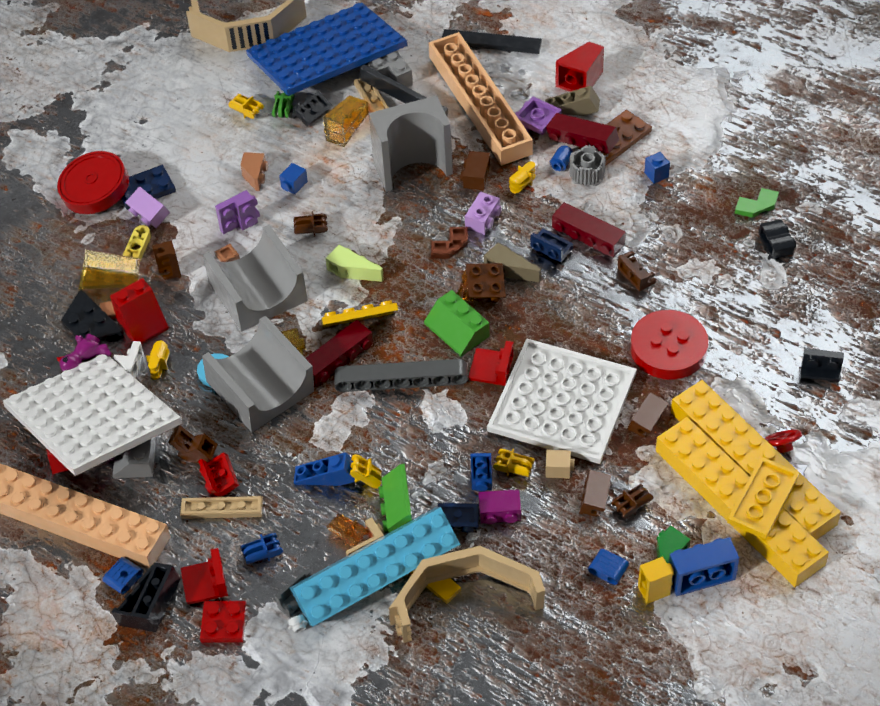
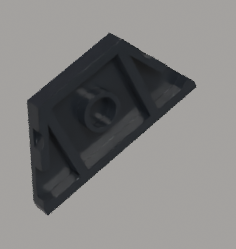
(88, 318)

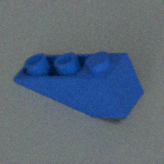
(326, 471)
(481, 471)

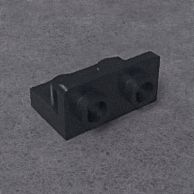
(312, 108)
(822, 364)

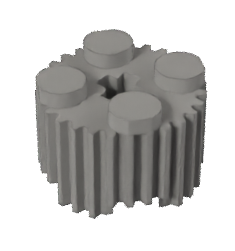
(587, 166)

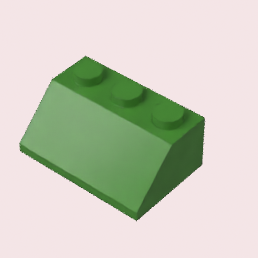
(457, 323)
(396, 499)

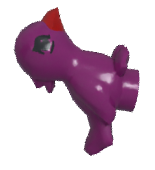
(86, 349)

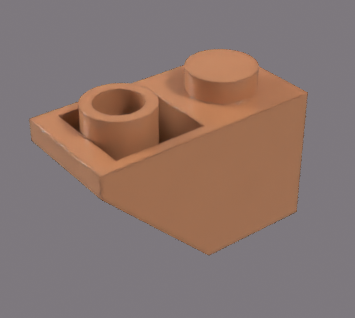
(253, 169)

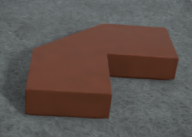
(446, 249)

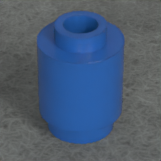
(561, 158)

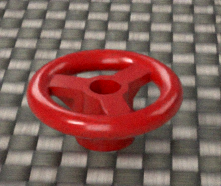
(784, 439)

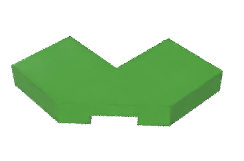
(751, 208)

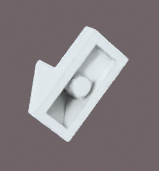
(132, 360)

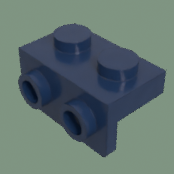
(551, 245)
(462, 515)

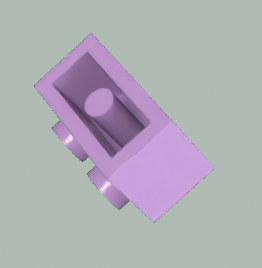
(147, 207)
(482, 213)

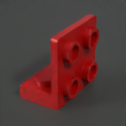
(492, 365)
(204, 580)

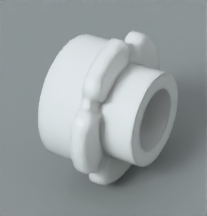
(297, 623)

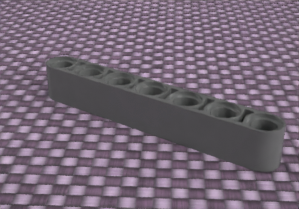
(400, 375)

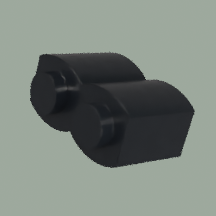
(777, 239)

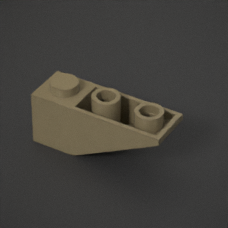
(577, 102)
(514, 265)

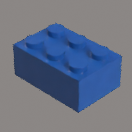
(704, 566)

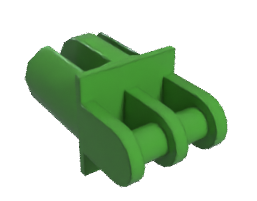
(282, 104)

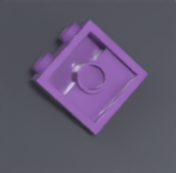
(536, 115)
(237, 212)

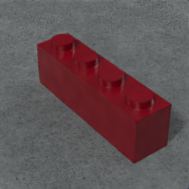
(582, 132)
(588, 229)
(339, 351)

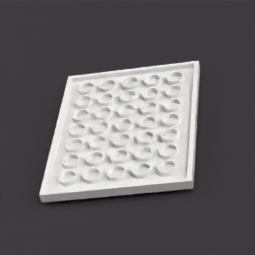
(91, 413)

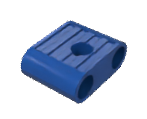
(608, 566)
(123, 575)

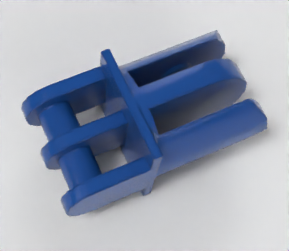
(262, 548)

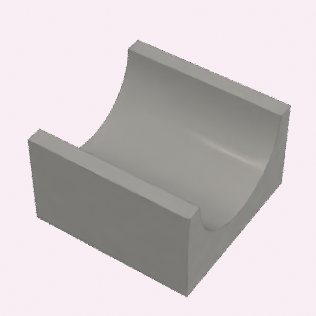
(410, 135)
(259, 283)
(261, 377)

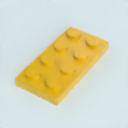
(366, 312)
(763, 497)

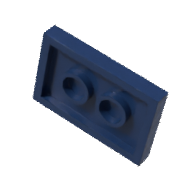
(153, 181)

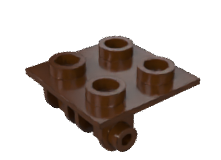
(485, 281)

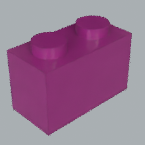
(499, 506)

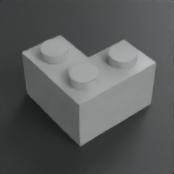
(394, 67)

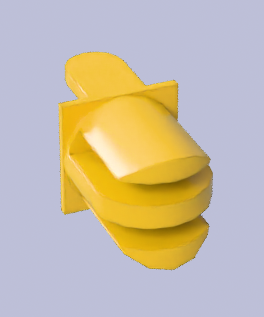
(246, 105)
(522, 177)
(158, 359)
(514, 463)
(366, 472)

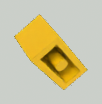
(655, 579)

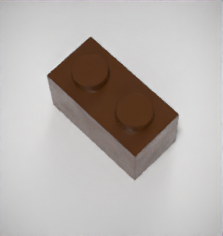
(476, 170)

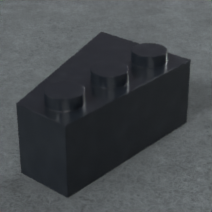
(149, 600)

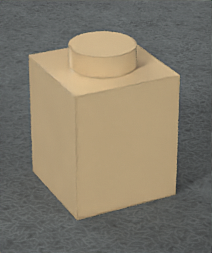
(559, 464)

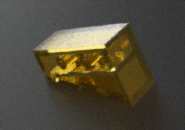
(345, 120)
(107, 270)

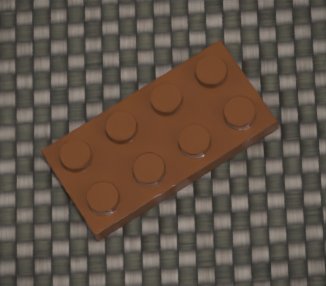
(630, 131)

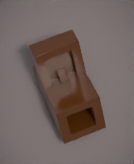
(192, 447)

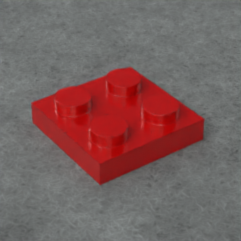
(223, 622)

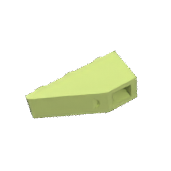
(352, 266)

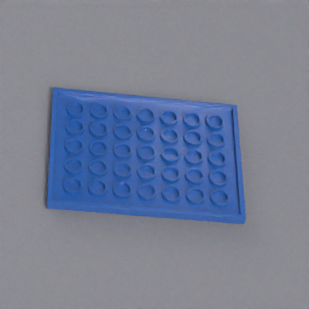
(325, 48)

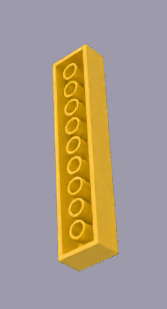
(746, 447)
(720, 483)

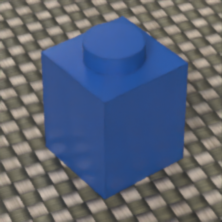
(657, 167)
(293, 178)

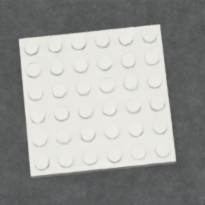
(562, 400)

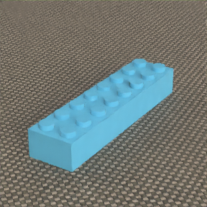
(374, 566)

